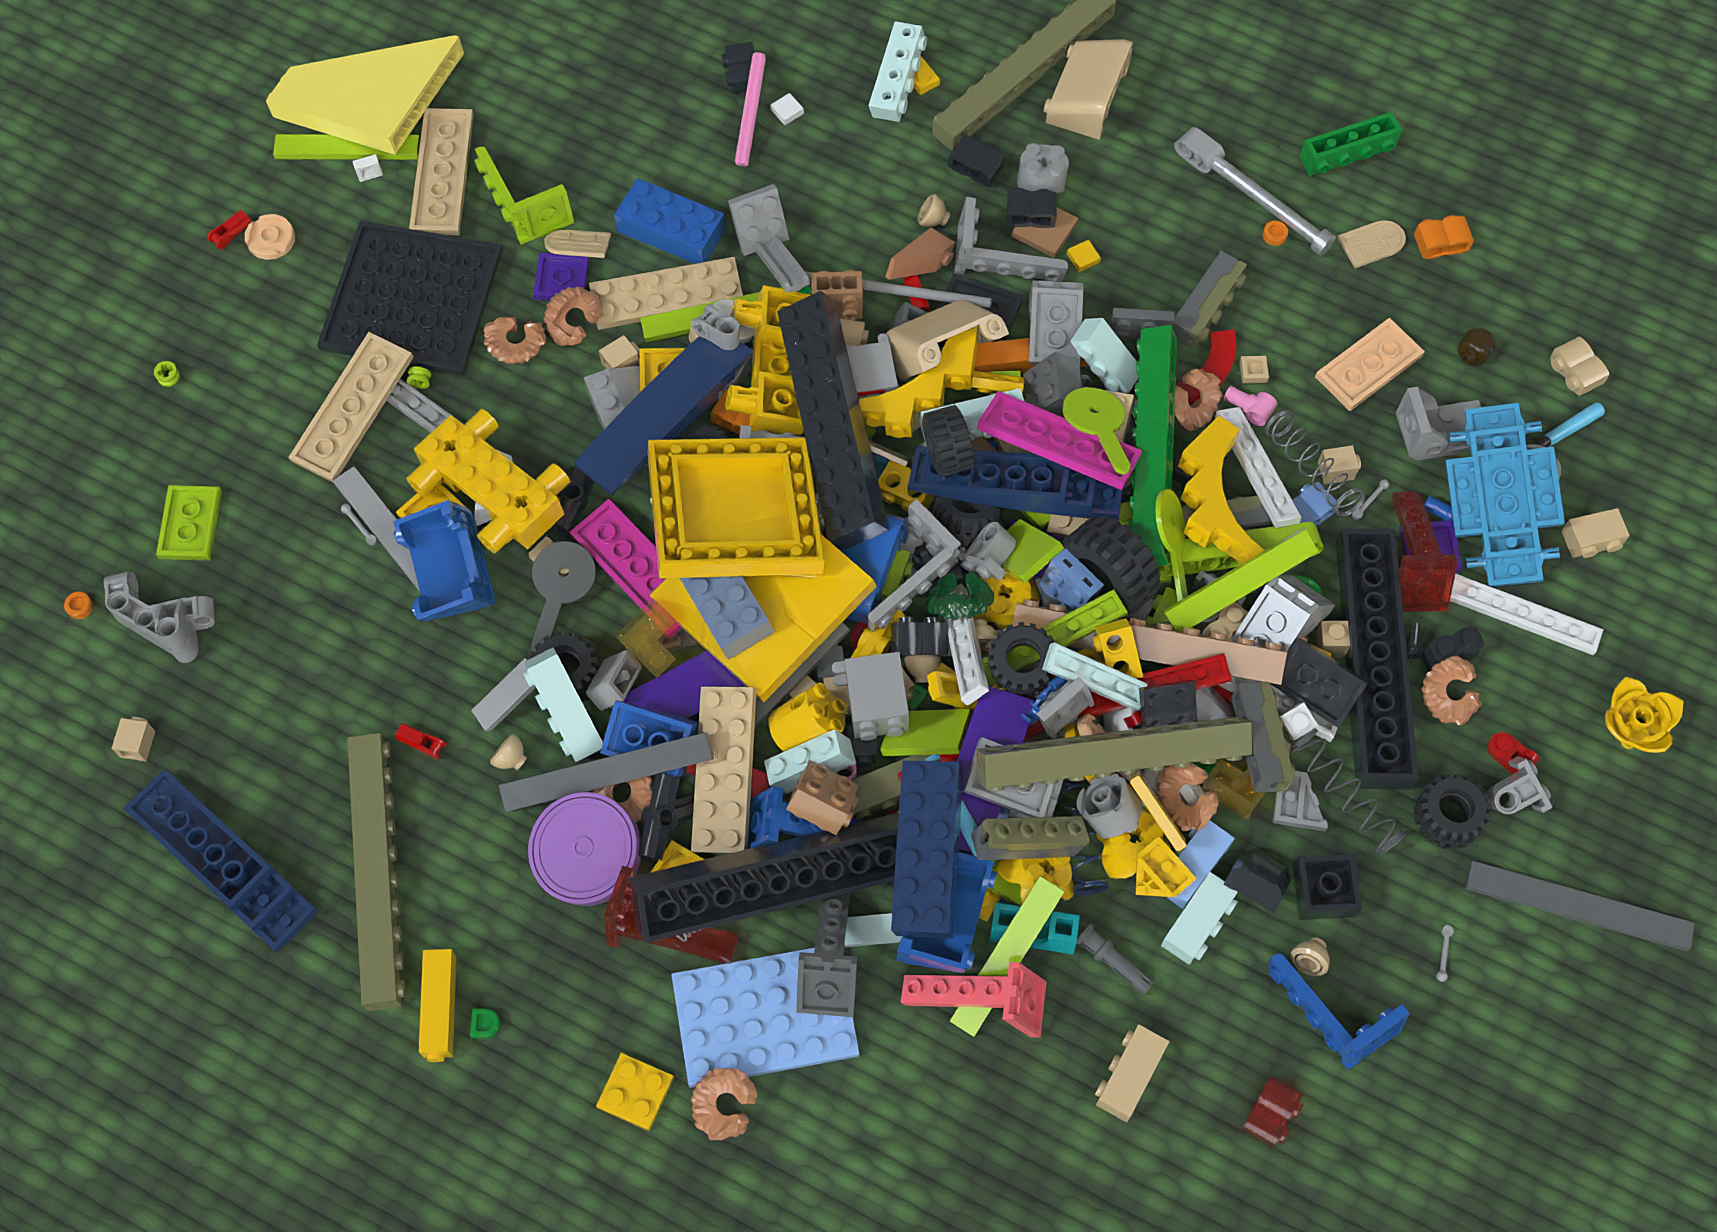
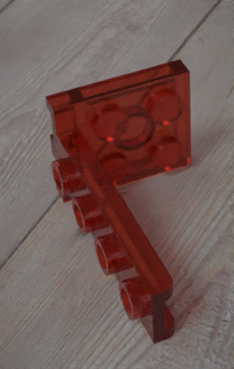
(1426, 573)
(620, 922)

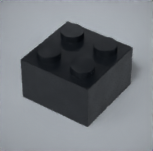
(1327, 887)

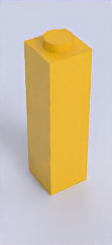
(437, 1004)

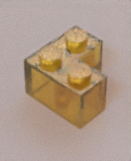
(642, 637)
(1233, 788)

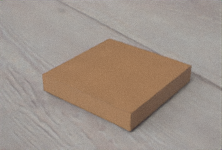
(1048, 239)

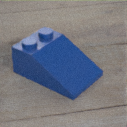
(640, 727)

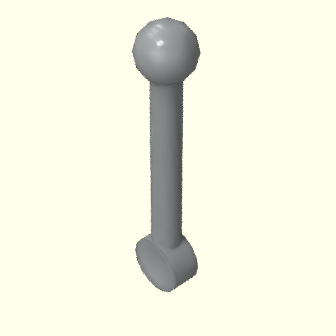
(1383, 484)
(370, 538)
(1446, 931)

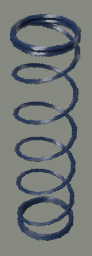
(1088, 858)

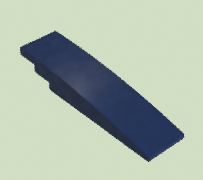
(661, 411)
(1018, 483)
(221, 860)

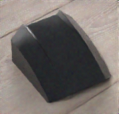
(1259, 878)

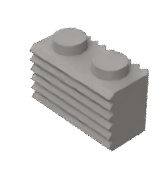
(614, 679)

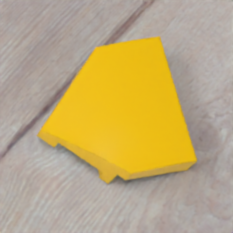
(1161, 871)

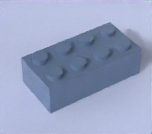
(729, 612)

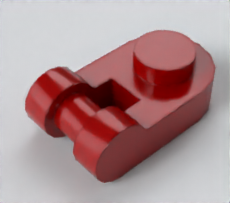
(1504, 746)

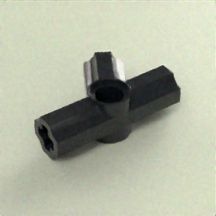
(579, 485)
(663, 815)

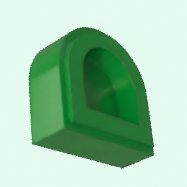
(484, 1024)

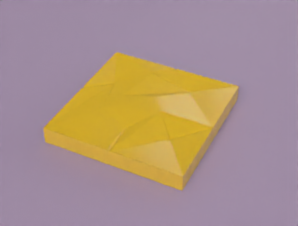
(734, 508)
(798, 608)

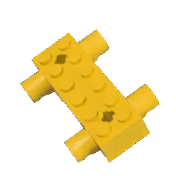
(772, 394)
(465, 462)

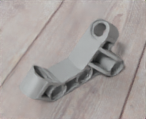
(166, 624)

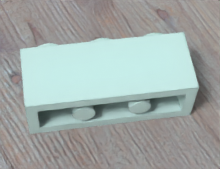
(1106, 355)
(829, 749)
(1200, 919)

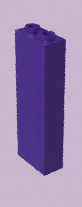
(680, 688)
(1001, 721)

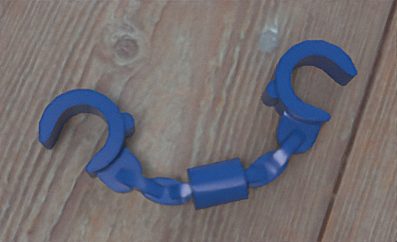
(1053, 685)

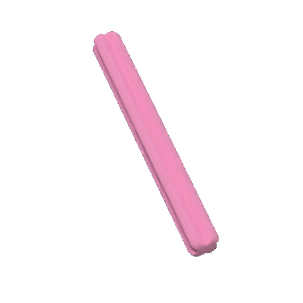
(750, 109)

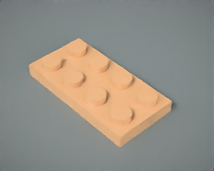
(1369, 364)

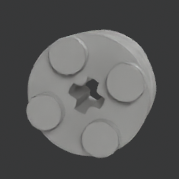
(1043, 168)
(1110, 806)

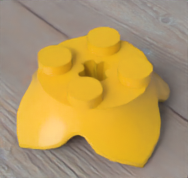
(1003, 609)
(1657, 710)
(1121, 854)
(1028, 871)

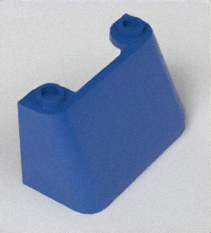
(875, 559)
(445, 561)
(954, 953)

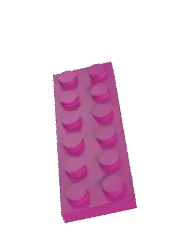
(1053, 438)
(622, 554)

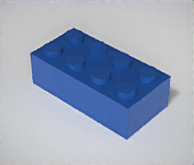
(670, 222)

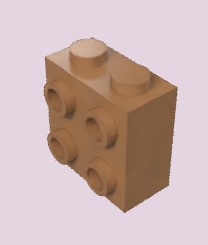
(844, 289)
(823, 798)

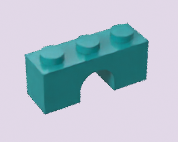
(1056, 935)

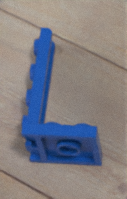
(770, 817)
(1337, 1038)

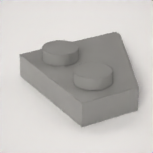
(1299, 805)

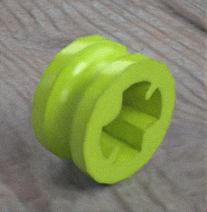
(160, 370)
(419, 377)

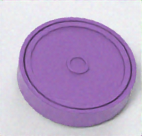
(582, 846)

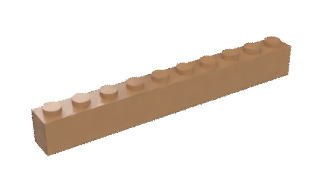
(1176, 647)

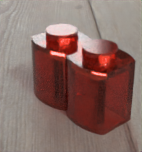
(1272, 1112)

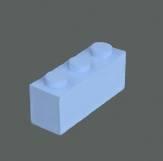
(1201, 857)

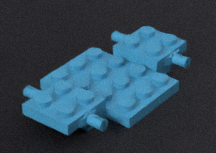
(1504, 494)

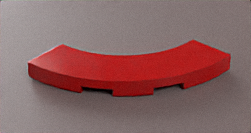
(1219, 360)

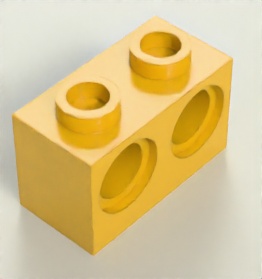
(900, 494)
(1122, 650)

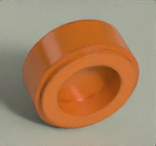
(1275, 233)
(78, 605)

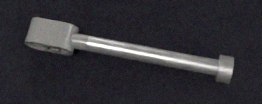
(1207, 154)

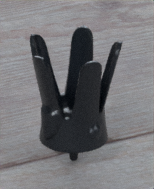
(1415, 647)

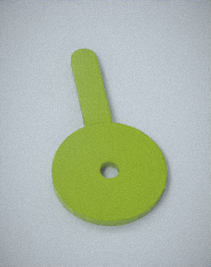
(1103, 424)
(1171, 528)

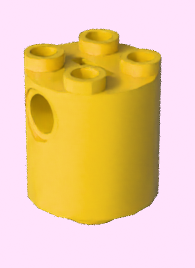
(807, 717)

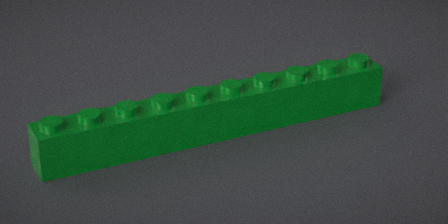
(1153, 432)

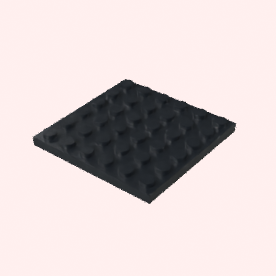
(413, 292)

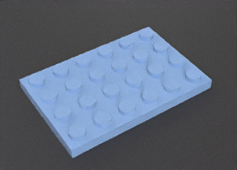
(748, 1019)

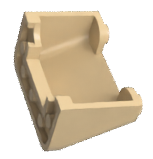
(1088, 85)
(915, 342)

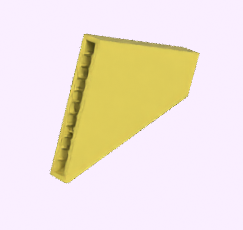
(367, 95)

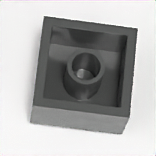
(1051, 382)

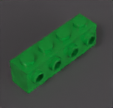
(1350, 144)

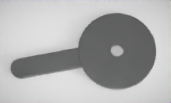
(560, 589)

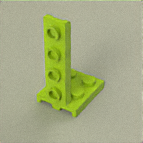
(533, 215)

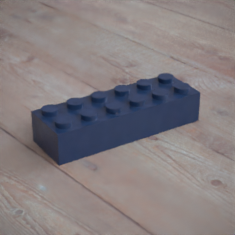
(927, 849)

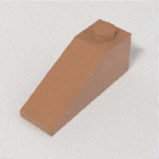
(922, 256)

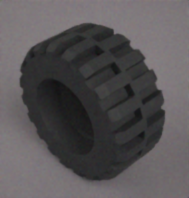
(1116, 559)

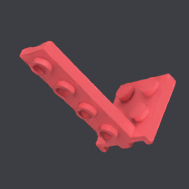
(1018, 993)

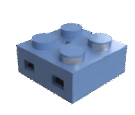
(1070, 581)

